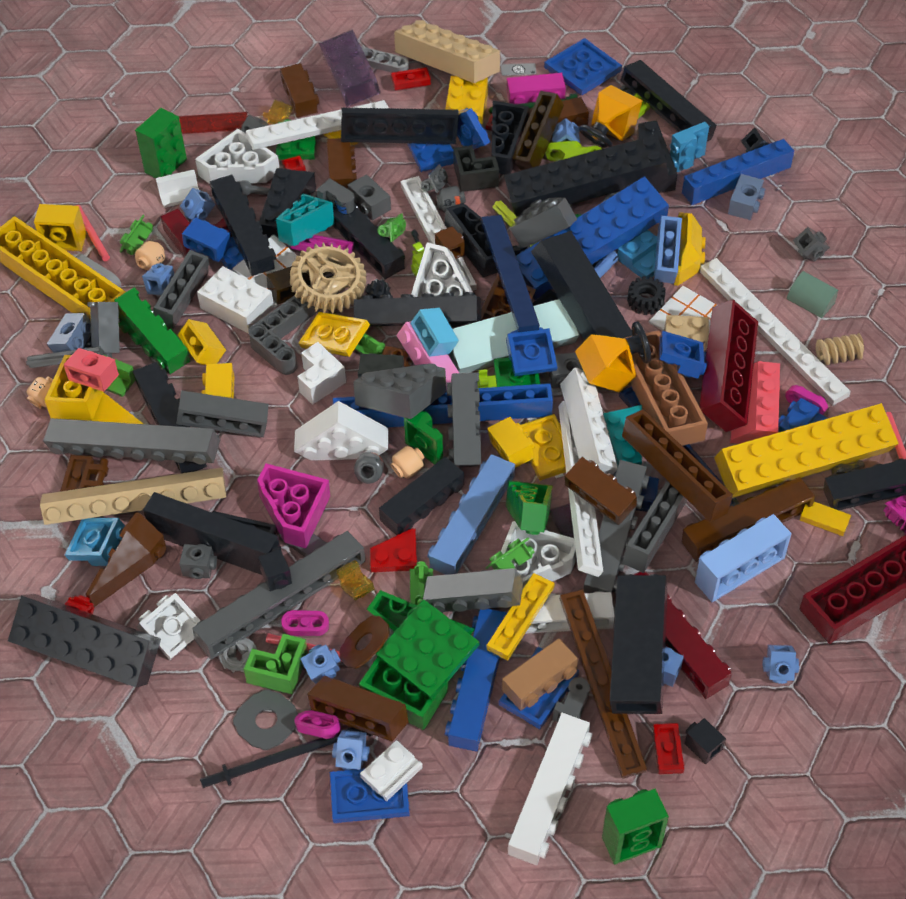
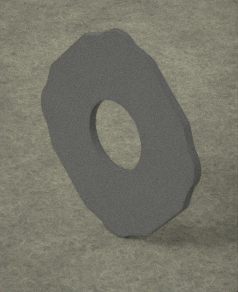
(265, 738)

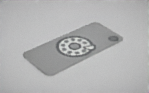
(518, 69)

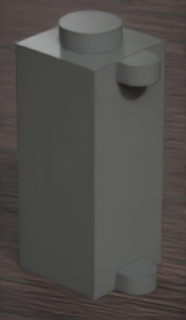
(105, 326)

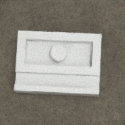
(391, 770)

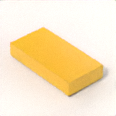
(826, 518)

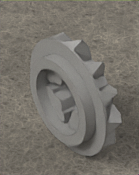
(228, 657)

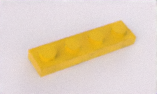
(520, 617)

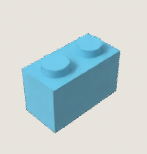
(434, 332)

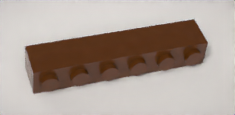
(677, 465)
(783, 501)

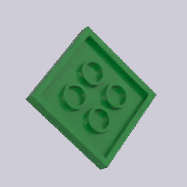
(427, 649)

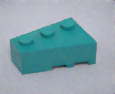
(304, 220)
(615, 424)

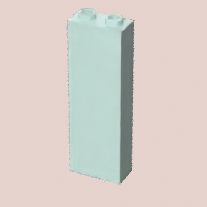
(486, 339)

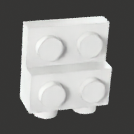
(171, 623)

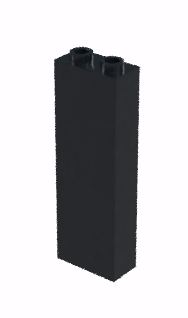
(579, 287)
(191, 525)
(639, 645)

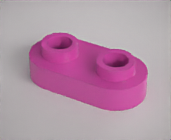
(796, 392)
(305, 623)
(317, 724)

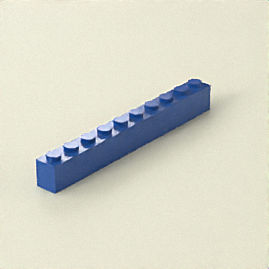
(494, 404)

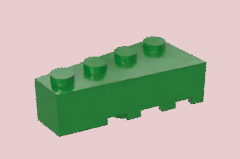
(150, 332)
(529, 505)
(396, 610)

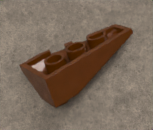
(496, 301)
(136, 553)

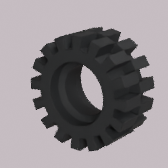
(646, 304)

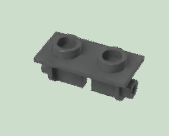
(436, 180)

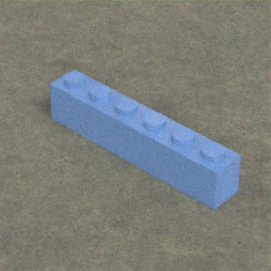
(471, 516)

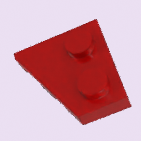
(395, 553)

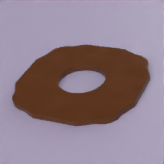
(356, 658)

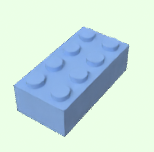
(742, 557)

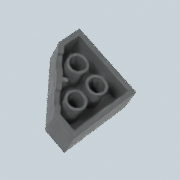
(542, 220)
(400, 390)

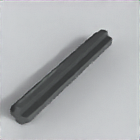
(56, 357)

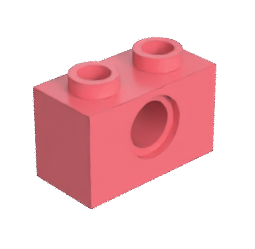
(91, 369)

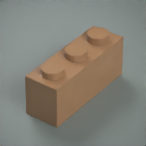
(540, 674)

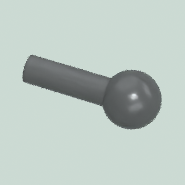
(247, 188)

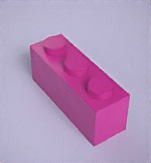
(527, 88)

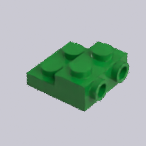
(301, 147)
(505, 376)
(422, 436)

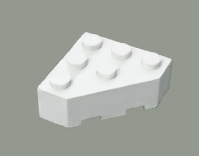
(236, 157)
(439, 273)
(340, 435)
(552, 557)

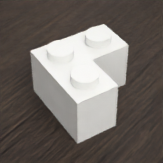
(321, 374)

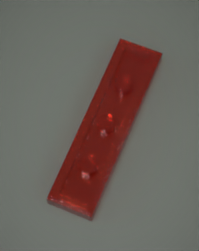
(212, 122)

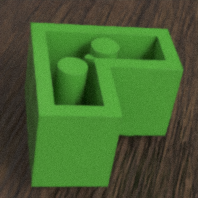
(277, 670)

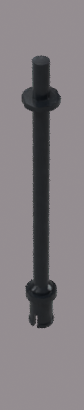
(228, 774)

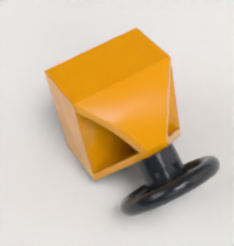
(614, 115)
(609, 359)

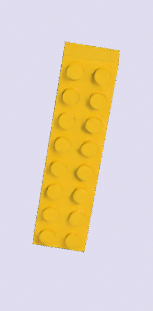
(53, 268)
(805, 450)

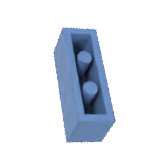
(667, 249)

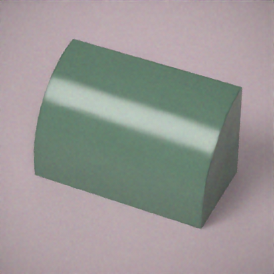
(812, 294)

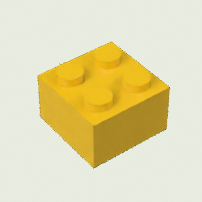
(61, 225)

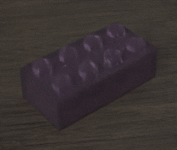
(349, 68)

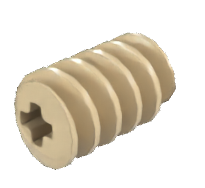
(840, 347)

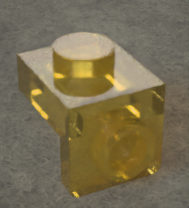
(278, 112)
(354, 581)

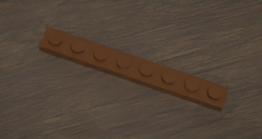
(598, 673)

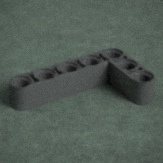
(267, 333)

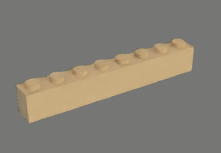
(131, 495)

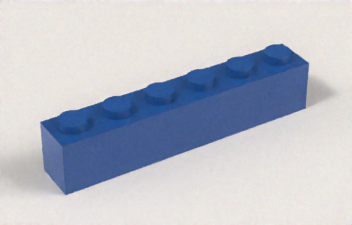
(725, 175)
(476, 685)

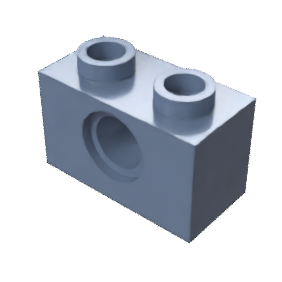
(746, 197)
(71, 333)

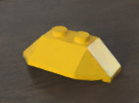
(690, 248)

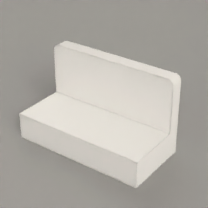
(176, 187)

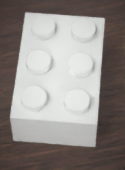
(235, 299)

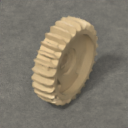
(324, 290)

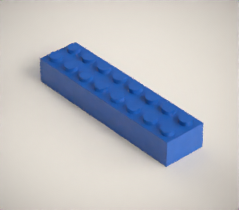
(603, 228)

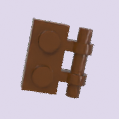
(79, 472)

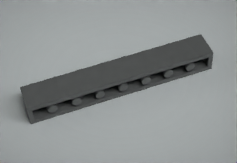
(132, 440)
(262, 606)

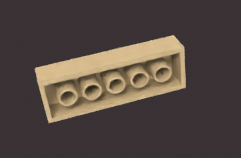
(447, 51)

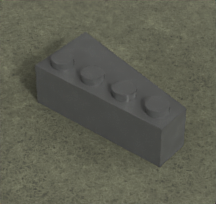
(465, 419)

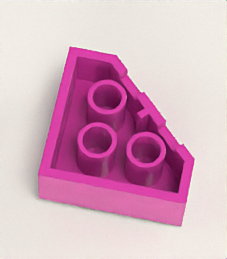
(293, 502)

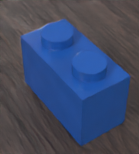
(206, 239)

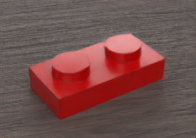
(410, 78)
(668, 748)

